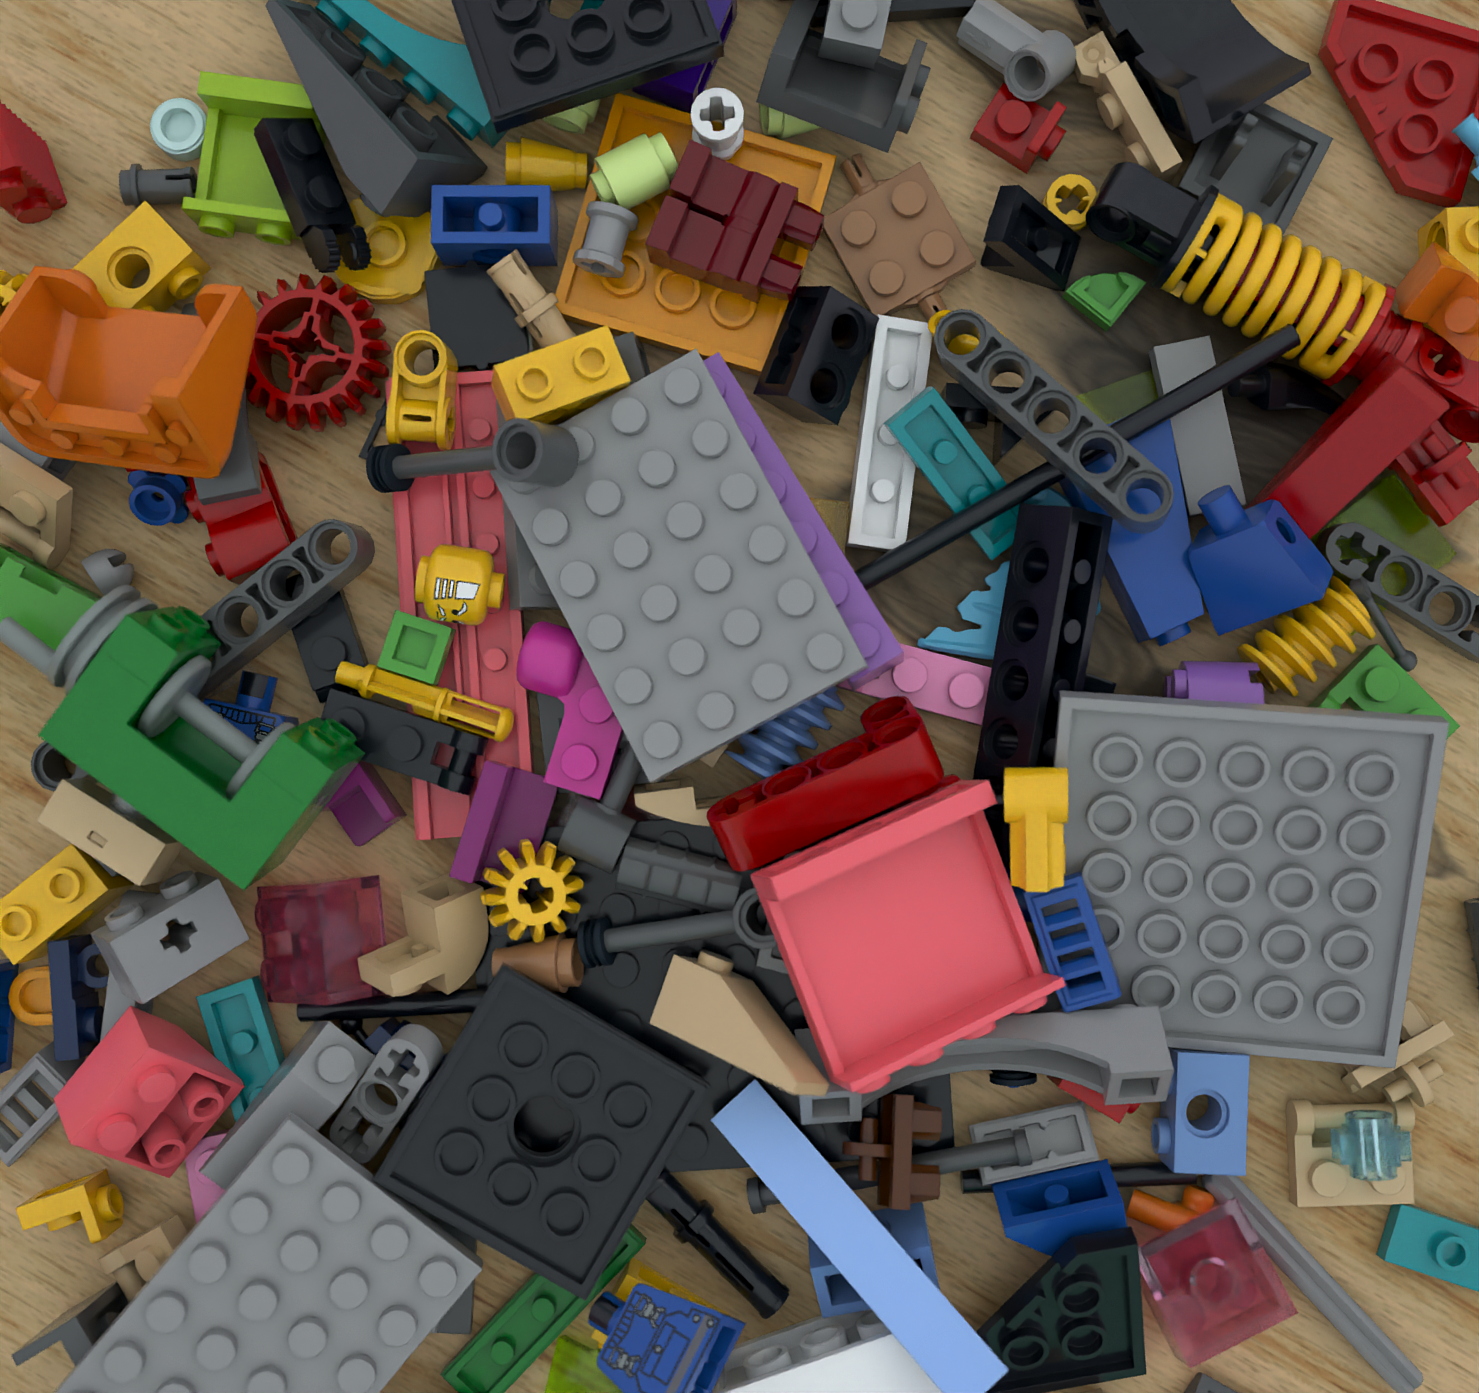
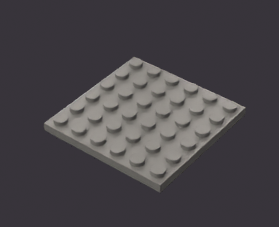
(1252, 866)

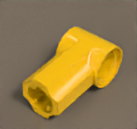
(1036, 813)

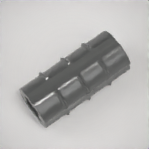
(678, 876)

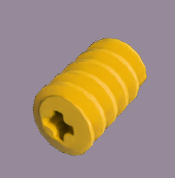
(1308, 638)

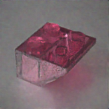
(316, 935)

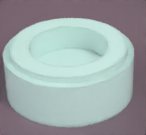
(179, 128)

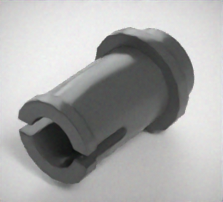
(156, 185)

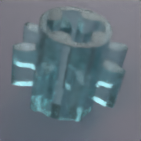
(1371, 1145)

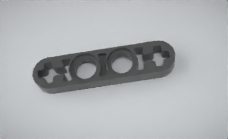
(1421, 585)

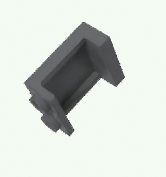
(840, 95)

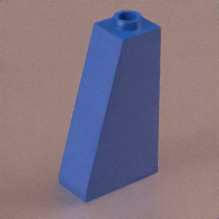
(1152, 569)

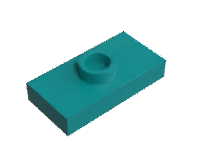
(1431, 1245)

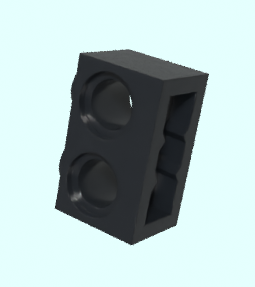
(816, 355)

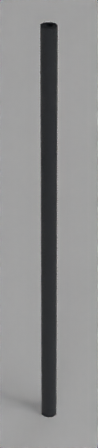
(1047, 475)

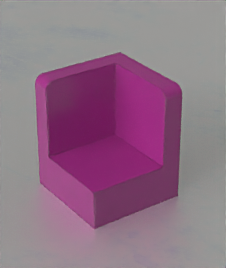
(364, 805)

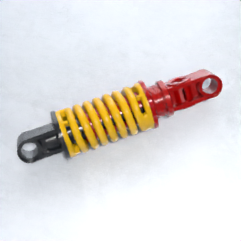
(1277, 282)

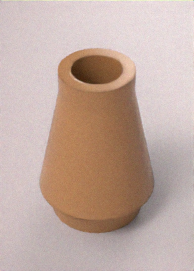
(550, 962)

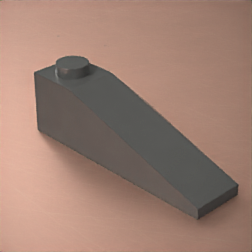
(373, 131)

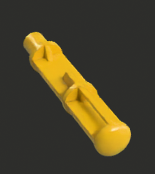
(427, 699)

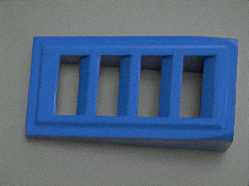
(1089, 977)

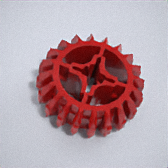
(307, 377)

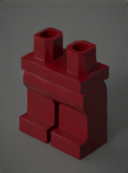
(731, 226)

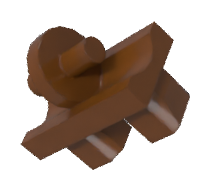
(897, 1178)

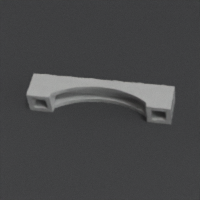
(1107, 1050)

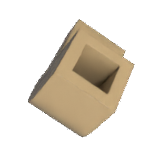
(443, 943)

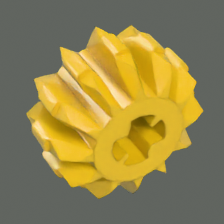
(514, 907)

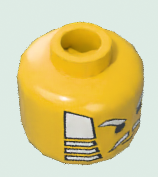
(458, 584)

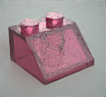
(1211, 1284)

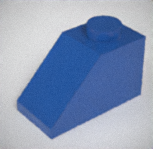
(1060, 1204)

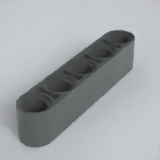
(1043, 393)

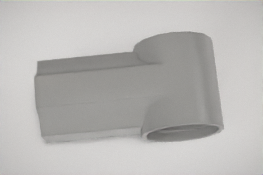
(1014, 46)

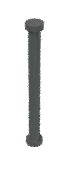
(948, 1160)

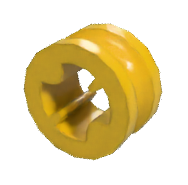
(1064, 187)

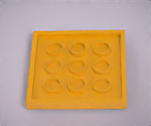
(663, 304)

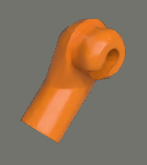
(1168, 1215)

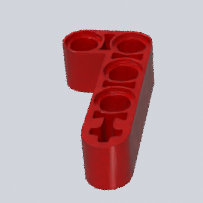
(829, 789)

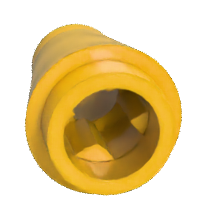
(544, 164)

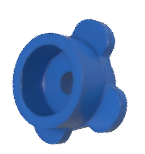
(151, 508)

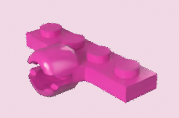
(589, 730)

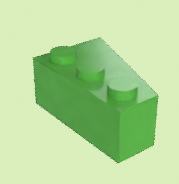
(40, 597)

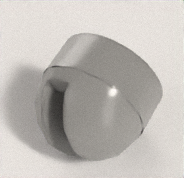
(105, 569)

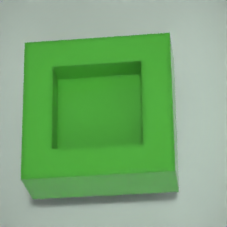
(416, 647)

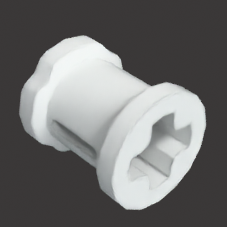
(720, 105)

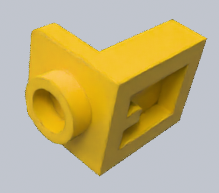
(83, 1198)

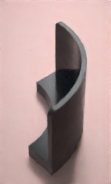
(1194, 59)

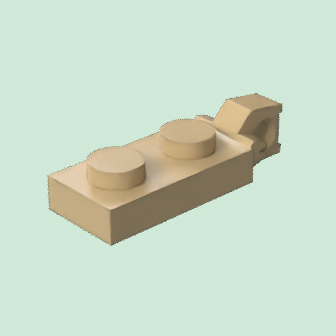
(1126, 107)

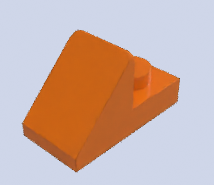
(1444, 297)

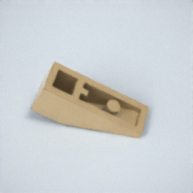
(733, 1021)

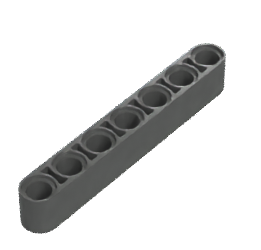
(275, 612)

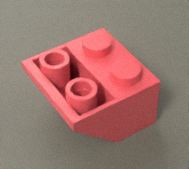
(146, 1094)

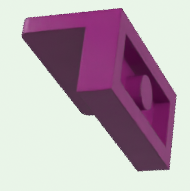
(504, 810)

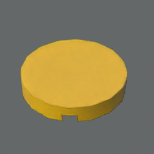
(398, 253)

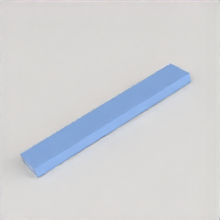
(858, 1244)

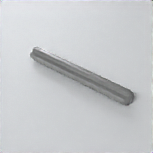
(1319, 1286)

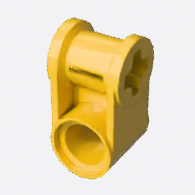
(424, 396)

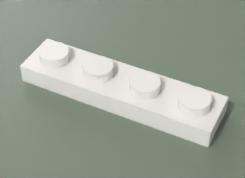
(881, 467)

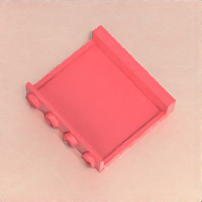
(903, 936)

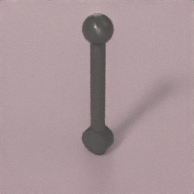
(1403, 657)

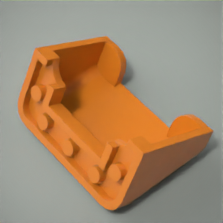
(124, 380)

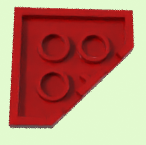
(1407, 90)

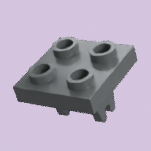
(1259, 163)

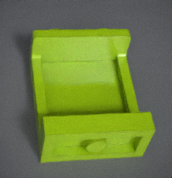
(233, 178)

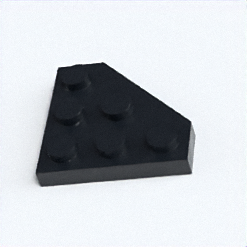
(1073, 1318)

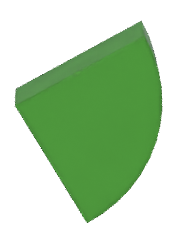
(1103, 296)

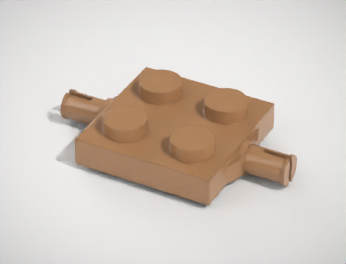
(897, 240)

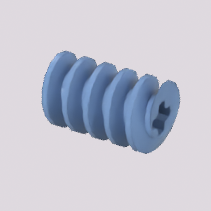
(779, 738)

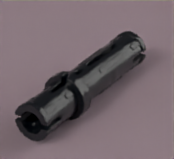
(733, 1261)

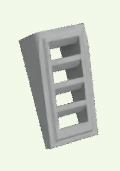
(51, 1077)

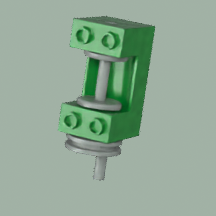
(166, 753)

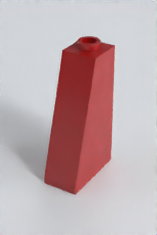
(1355, 444)

